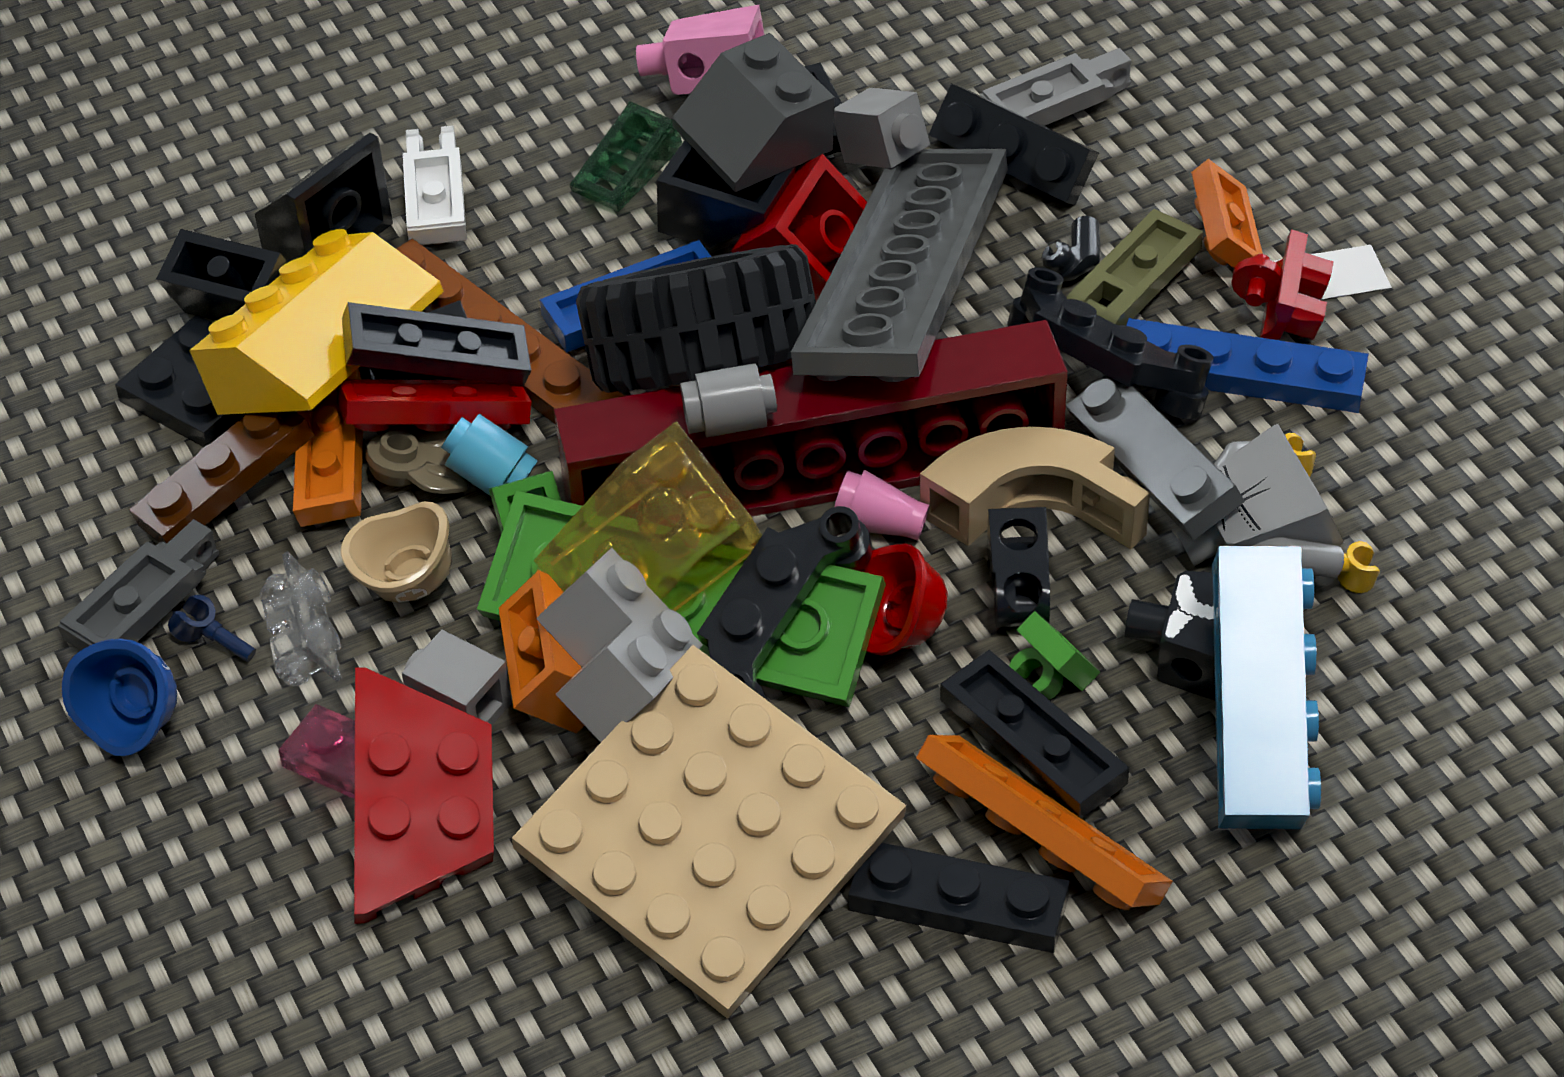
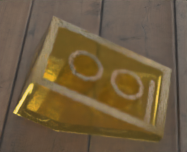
(663, 516)

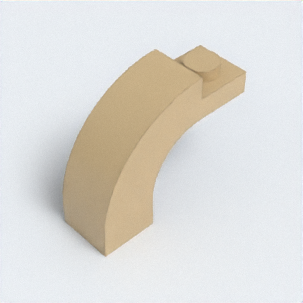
(1033, 470)

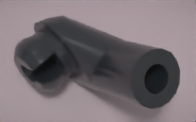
(1081, 255)

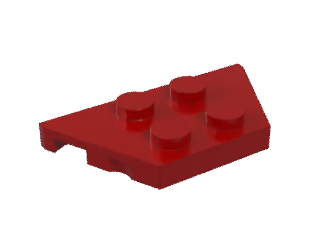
(417, 793)

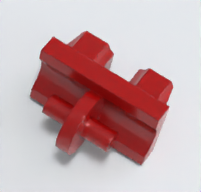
(1280, 286)

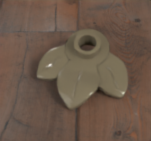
(415, 457)

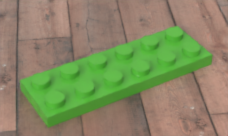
(813, 657)

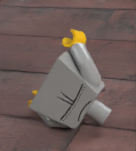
(1282, 511)

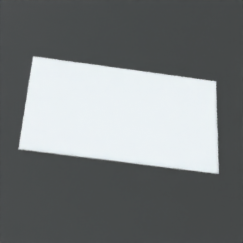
(1354, 272)

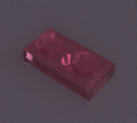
(323, 750)

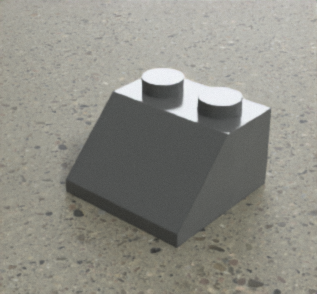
(757, 113)

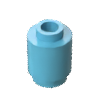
(486, 454)

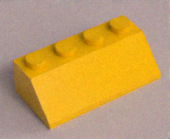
(288, 337)

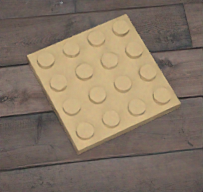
(709, 830)

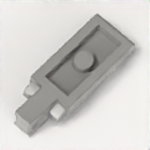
(1063, 86)

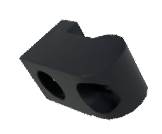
(1018, 565)

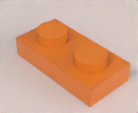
(1225, 215)

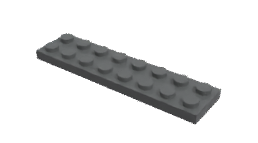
(901, 267)

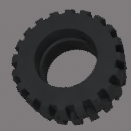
(695, 317)

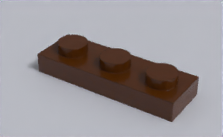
(221, 472)

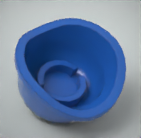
(119, 694)

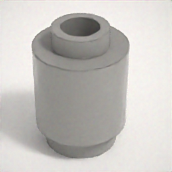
(728, 400)

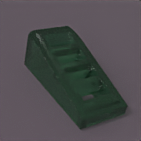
(632, 124)

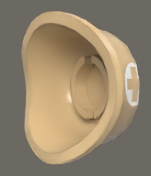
(400, 552)

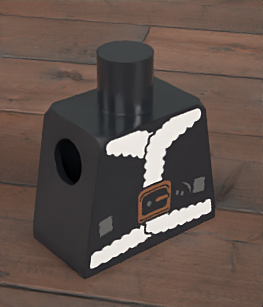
(1182, 631)

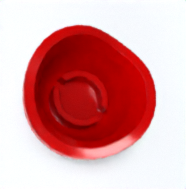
(911, 600)

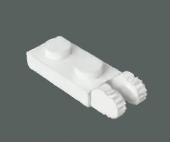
(434, 190)

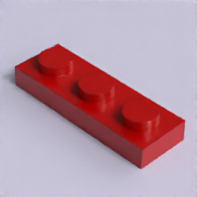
(430, 403)

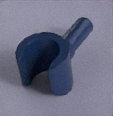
(204, 612)

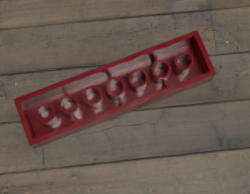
(837, 426)

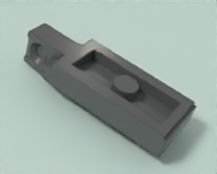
(142, 589)

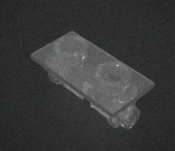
(298, 603)

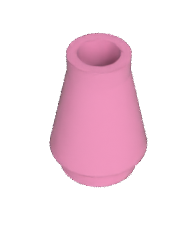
(882, 506)

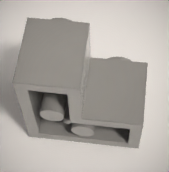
(619, 639)

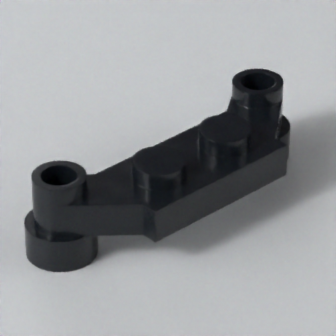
(1113, 348)
(774, 586)

